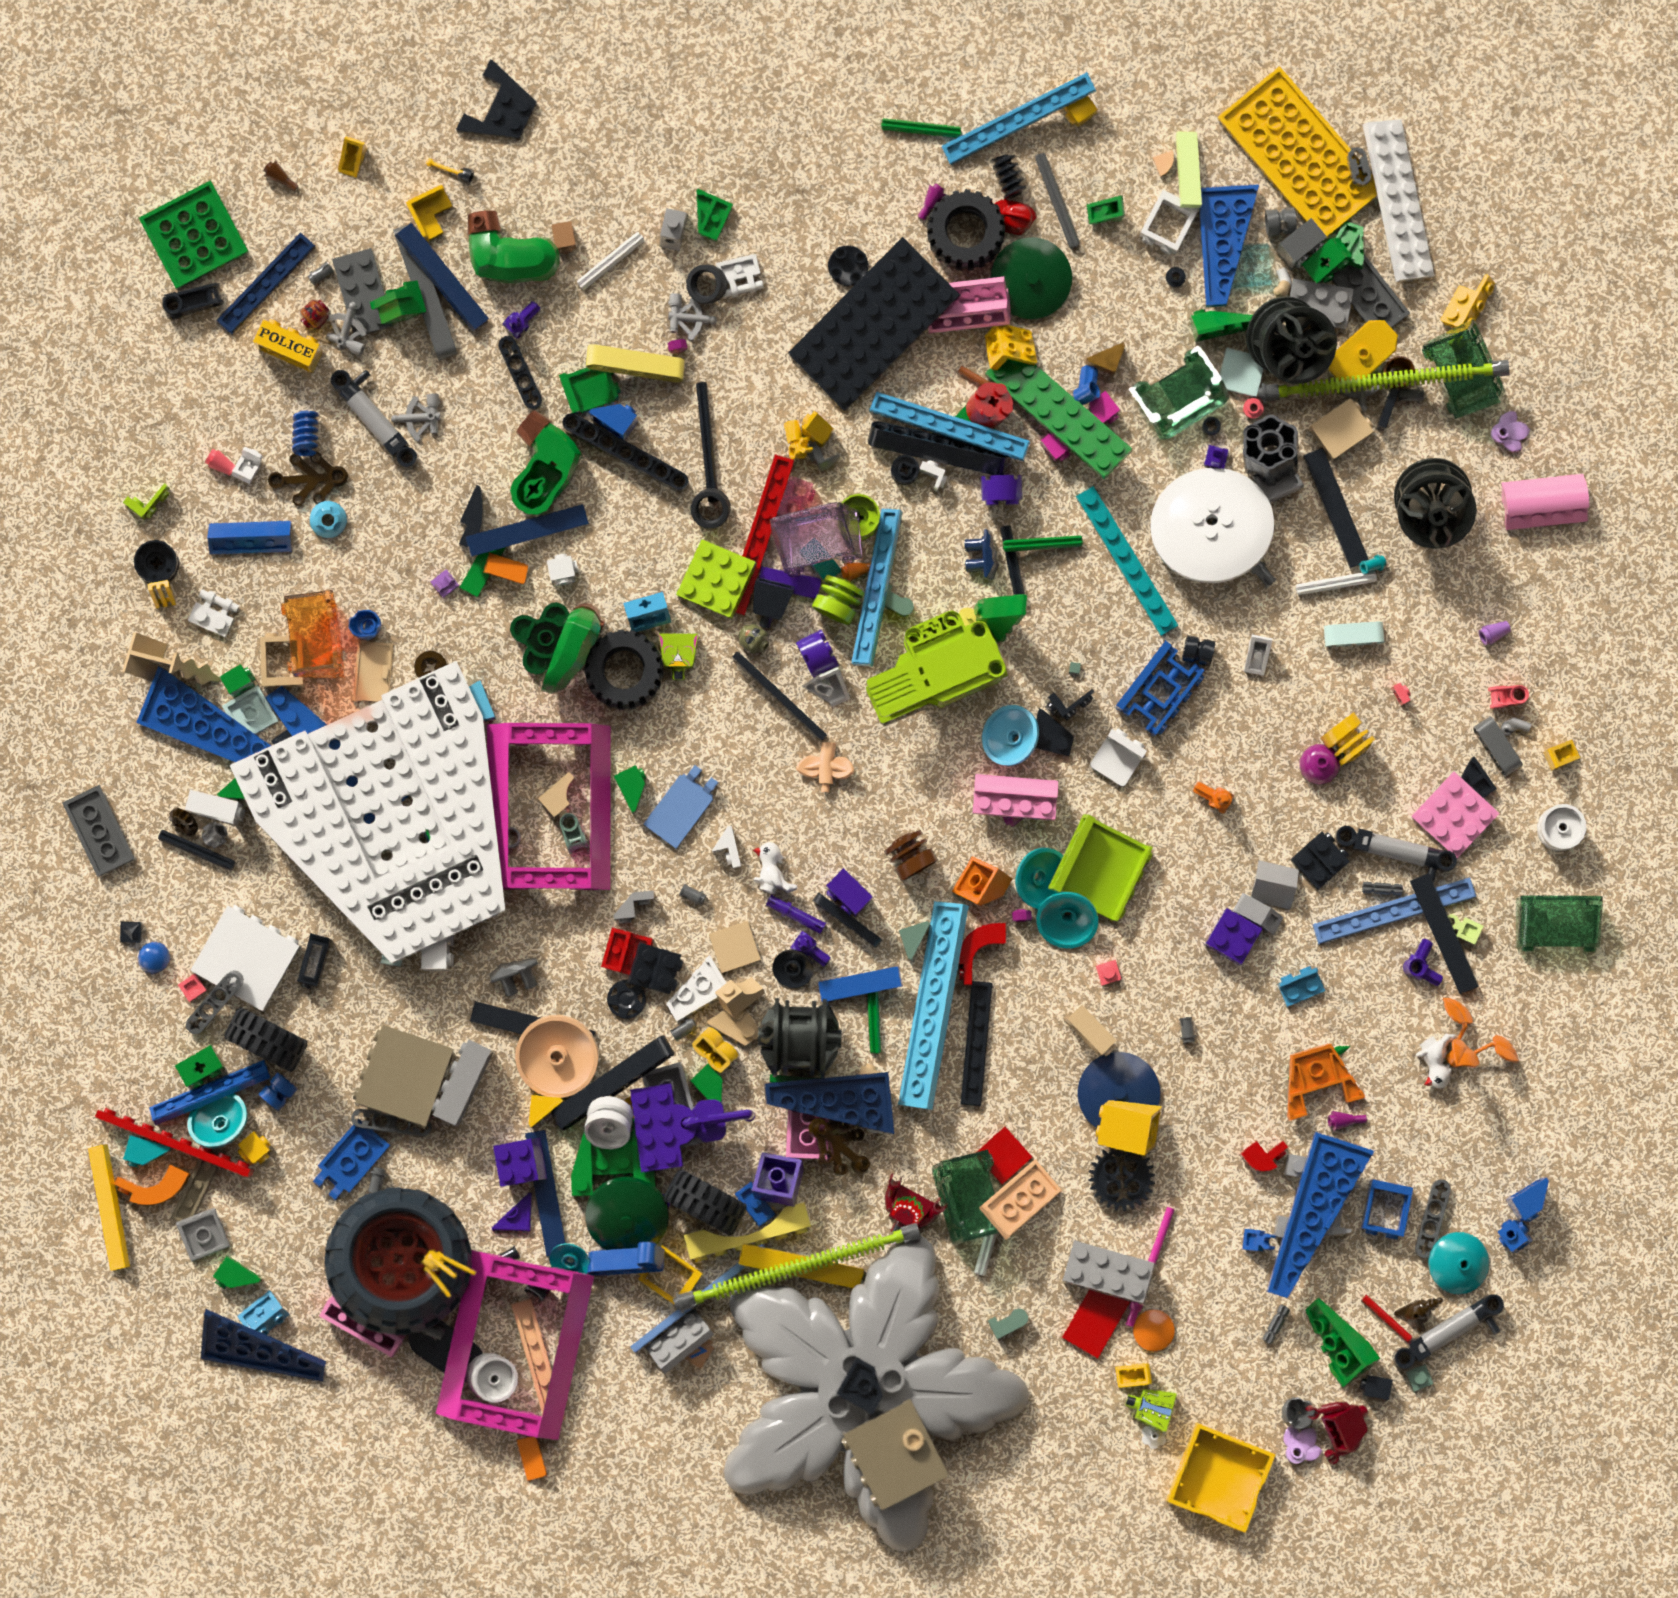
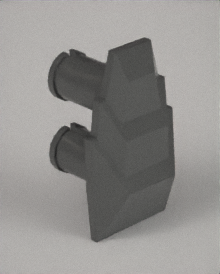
(506, 970)

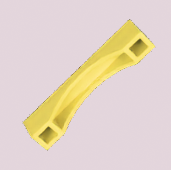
(789, 1220)

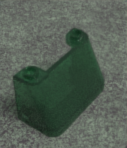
(1464, 346)
(1182, 395)
(1558, 921)
(965, 1187)

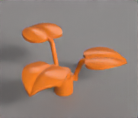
(1460, 1053)

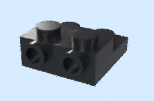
(1320, 859)
(655, 968)

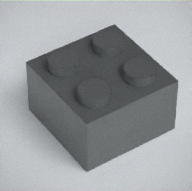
(1301, 244)

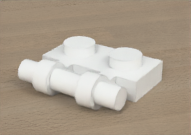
(740, 269)
(210, 619)

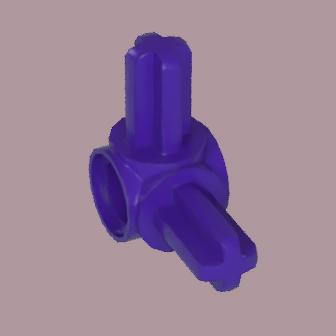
(518, 322)
(808, 946)
(1423, 970)

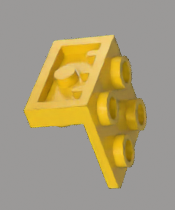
(1011, 343)

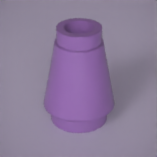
(1491, 633)

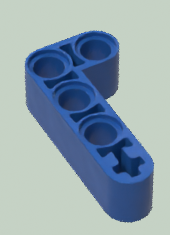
(644, 1259)

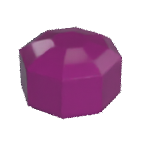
(677, 346)
(1021, 915)

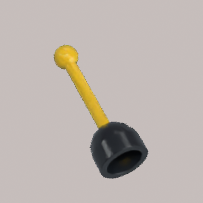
(464, 175)

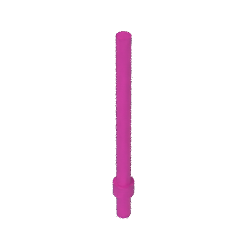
(1136, 1308)

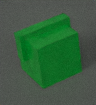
(400, 303)

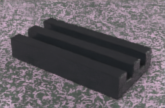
(1387, 409)

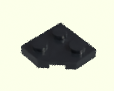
(861, 1386)

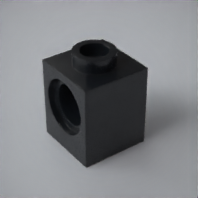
(1376, 1387)

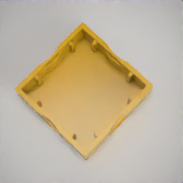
(1220, 1477)

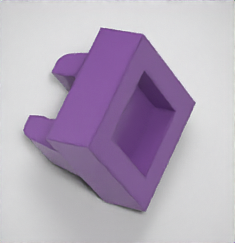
(444, 583)

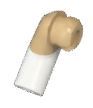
(1285, 283)

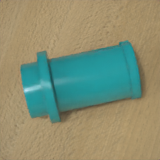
(1376, 563)

